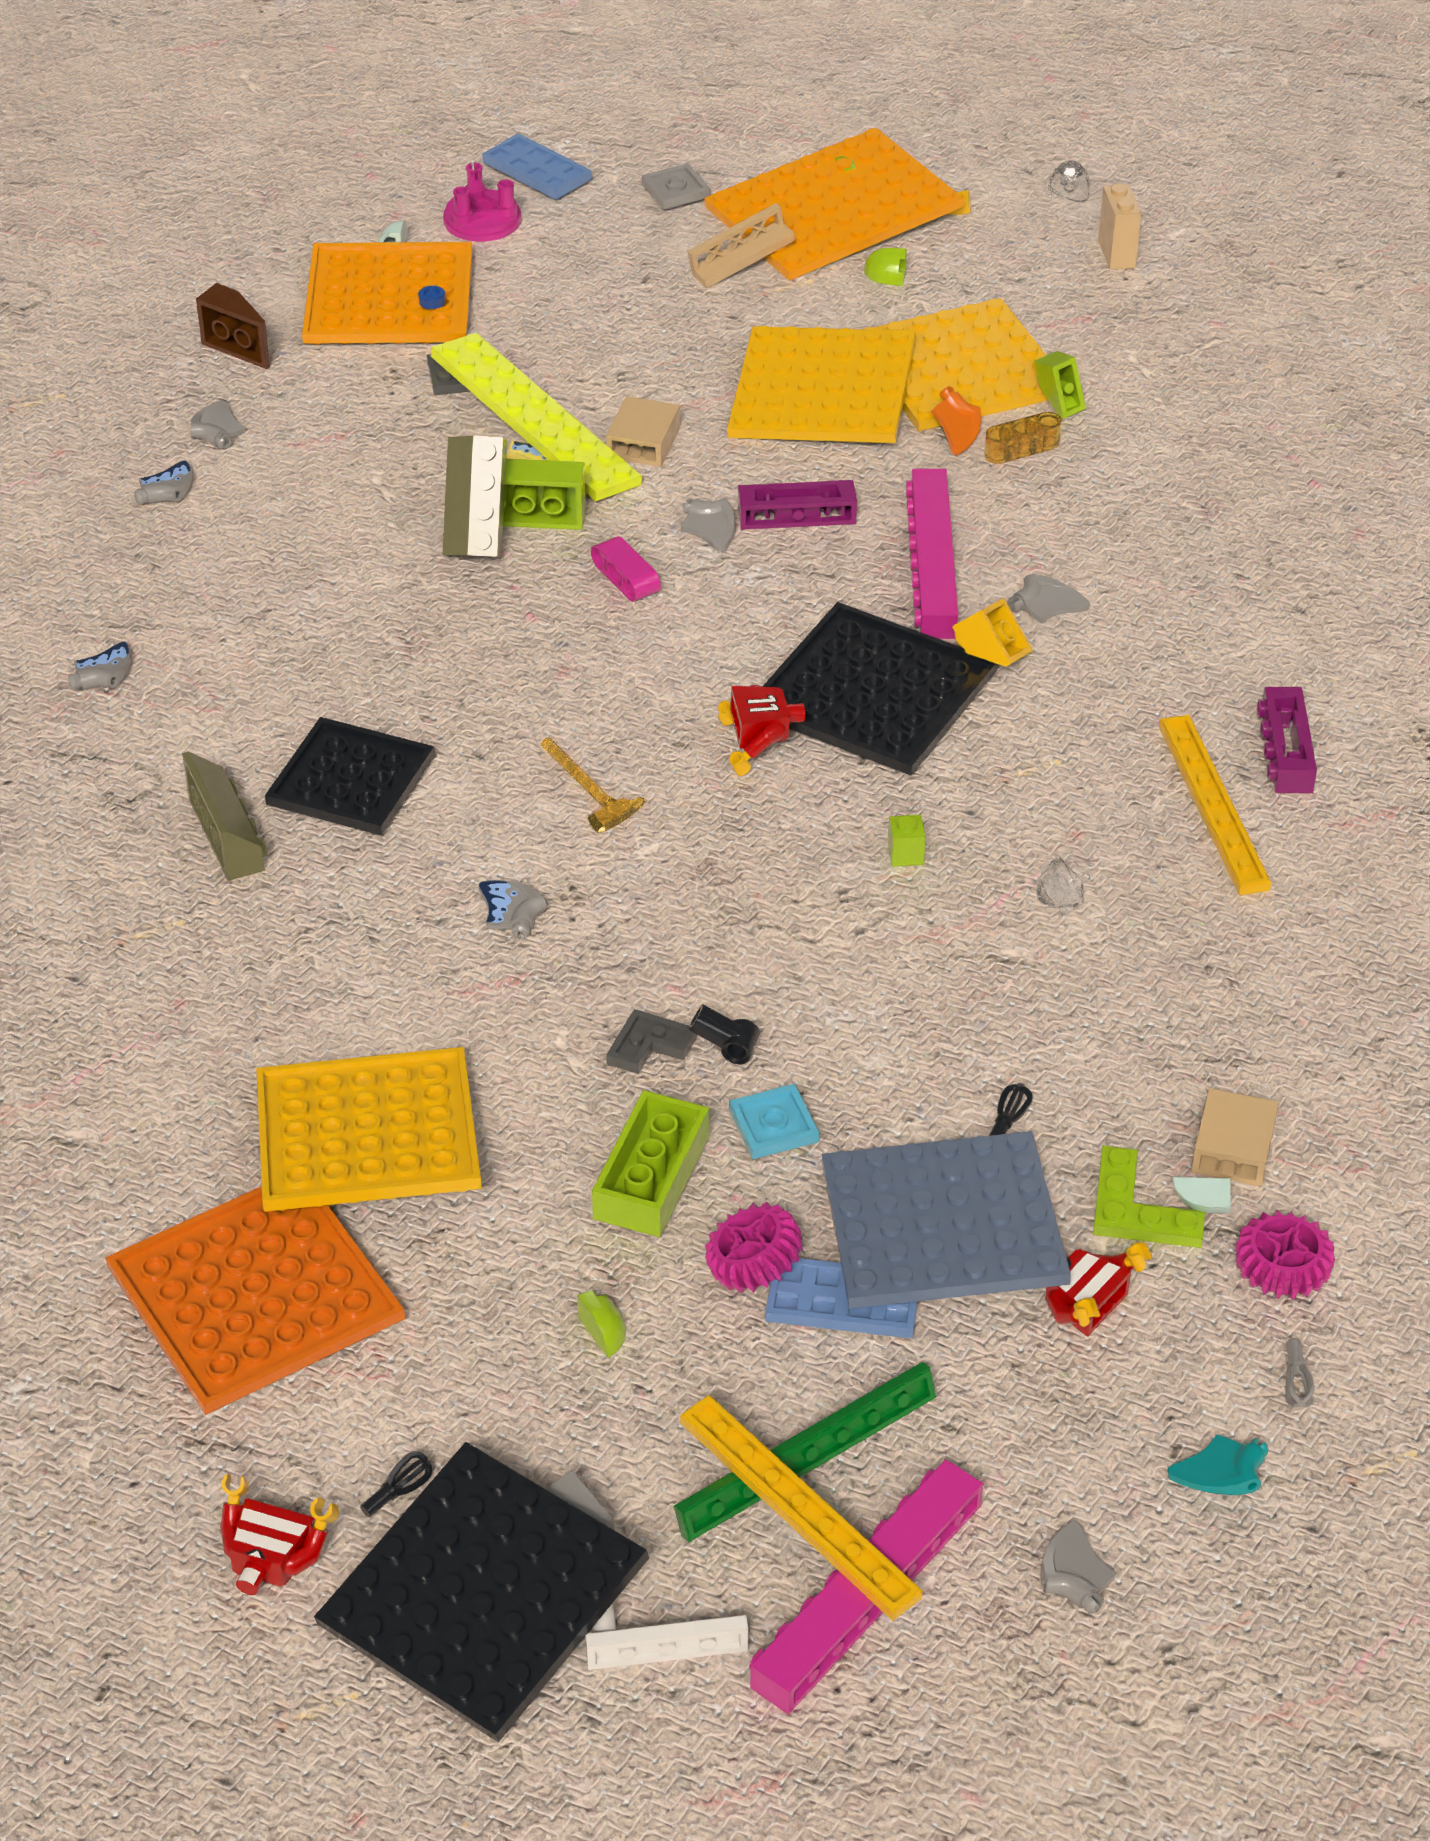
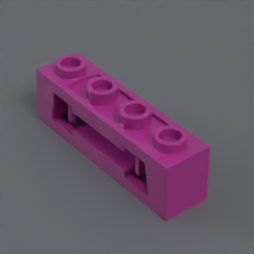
(797, 504)
(1297, 770)

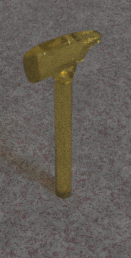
(613, 810)

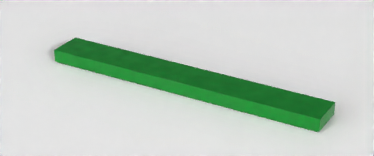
(811, 1448)

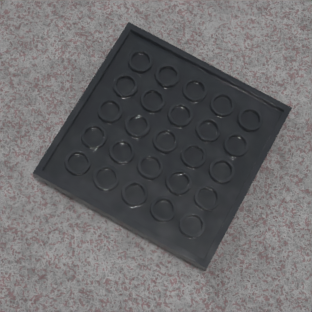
(879, 686)
(482, 1590)

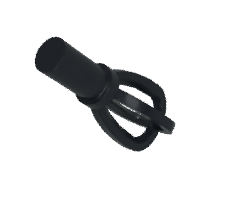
(1005, 1120)
(392, 1487)

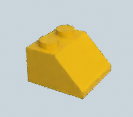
(993, 635)

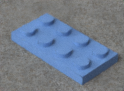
(537, 166)
(817, 1298)

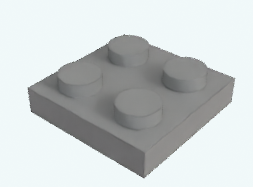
(676, 186)

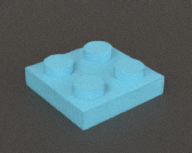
(773, 1121)

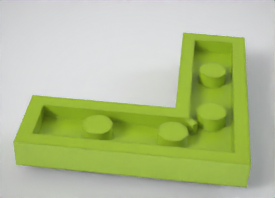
(1121, 1218)

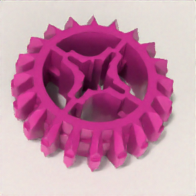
(753, 1247)
(1284, 1254)

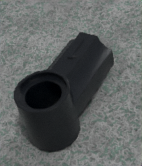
(733, 1037)

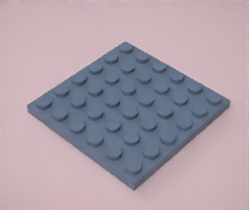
(943, 1220)

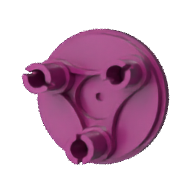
(481, 212)

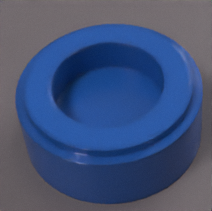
(432, 297)

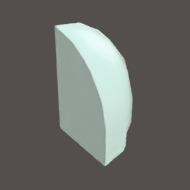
(395, 232)
(1204, 1194)

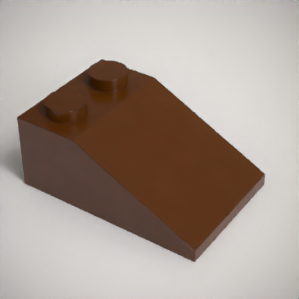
(232, 325)

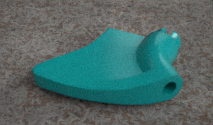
(1222, 1467)

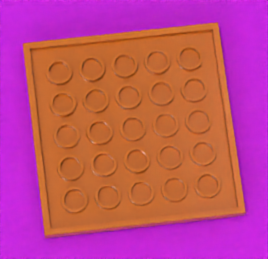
(252, 1295)

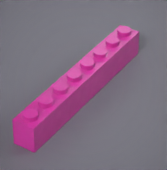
(931, 553)
(840, 1611)

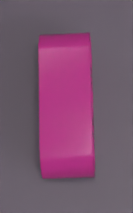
(625, 568)

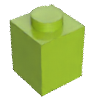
(906, 840)

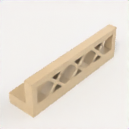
(740, 251)

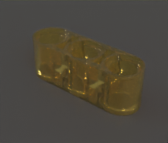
(1022, 437)

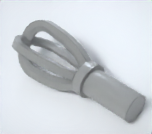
(1297, 1366)

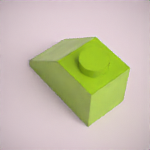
(1061, 383)

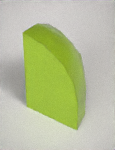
(887, 266)
(602, 1321)

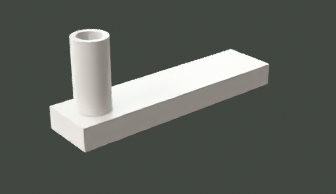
(666, 1642)

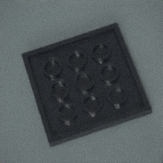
(350, 775)

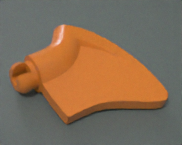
(959, 420)

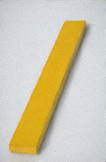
(1214, 805)
(801, 1508)

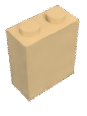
(1119, 226)
(644, 430)
(1235, 1137)

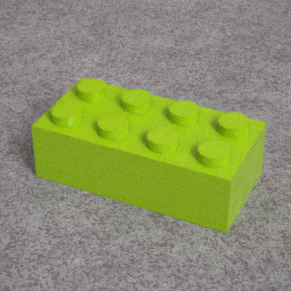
(544, 494)
(650, 1163)

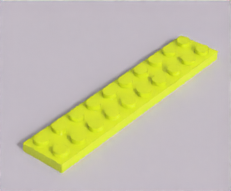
(534, 414)

